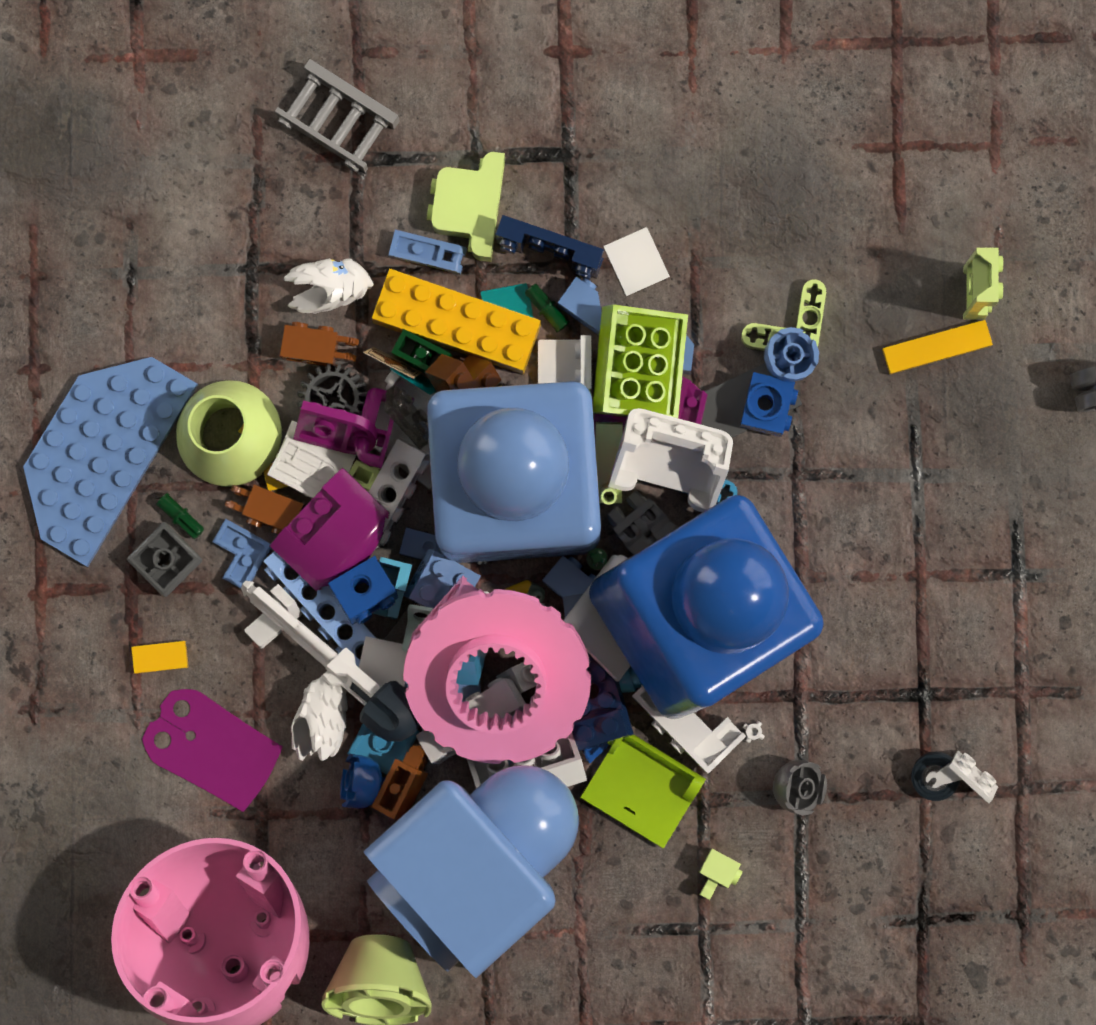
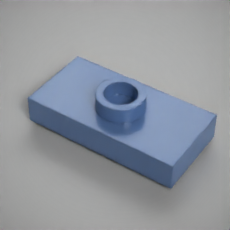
(417, 543)

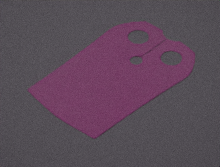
(225, 755)

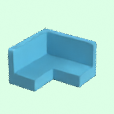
(398, 574)

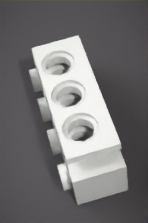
(389, 476)

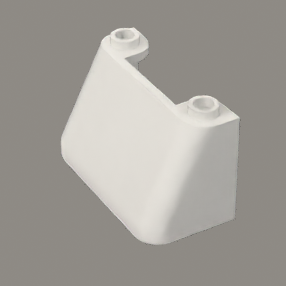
(672, 456)

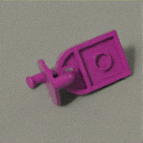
(344, 430)

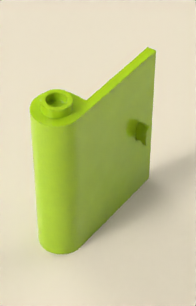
(645, 783)

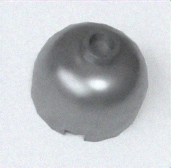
(799, 787)

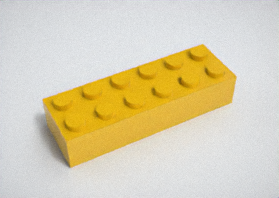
(456, 321)

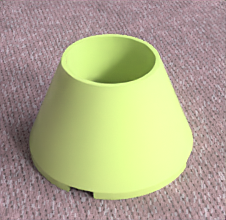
(252, 451)
(378, 983)

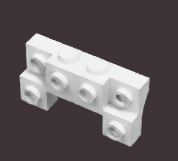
(692, 735)

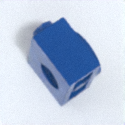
(781, 396)
(360, 606)

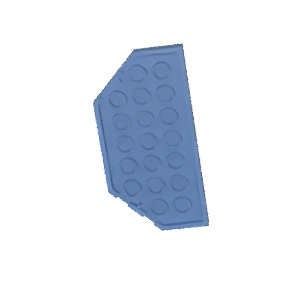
(101, 451)

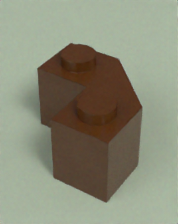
(454, 374)

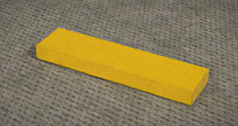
(937, 347)

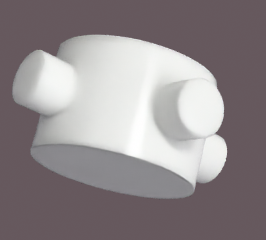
(753, 731)

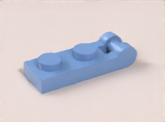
(426, 251)

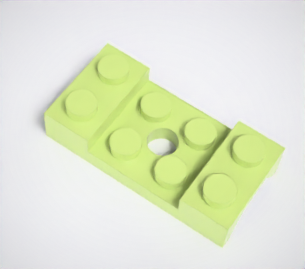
(982, 282)

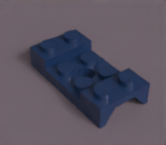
(513, 235)
(605, 715)

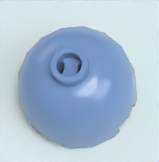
(791, 355)

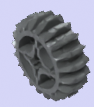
(337, 388)

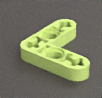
(805, 297)

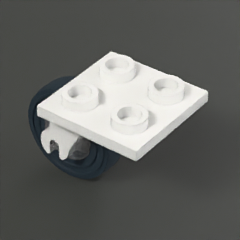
(939, 775)

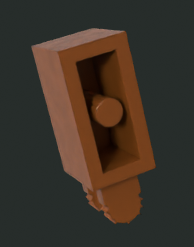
(314, 345)
(266, 508)
(402, 784)

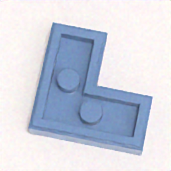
(248, 550)

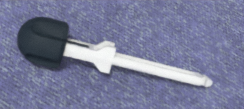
(385, 707)

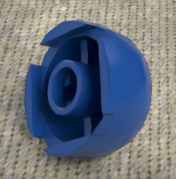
(360, 782)

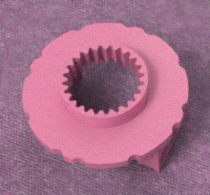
(509, 620)

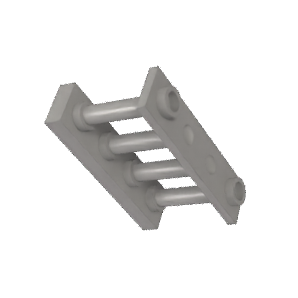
(338, 90)

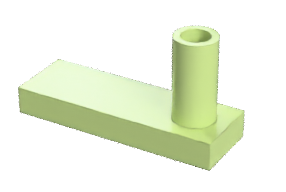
(607, 444)

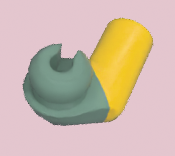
(529, 588)

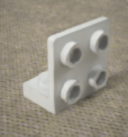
(565, 361)

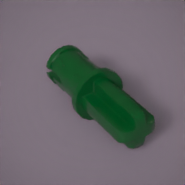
(546, 307)
(180, 516)
(597, 558)

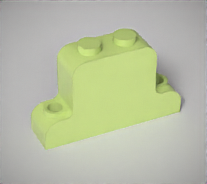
(469, 203)

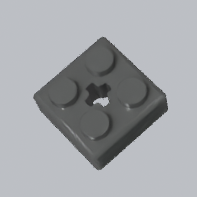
(182, 560)

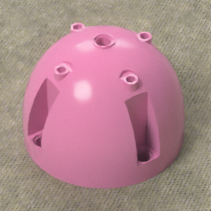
(219, 899)

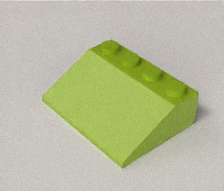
(639, 361)

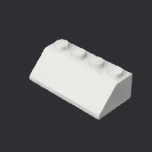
(562, 761)

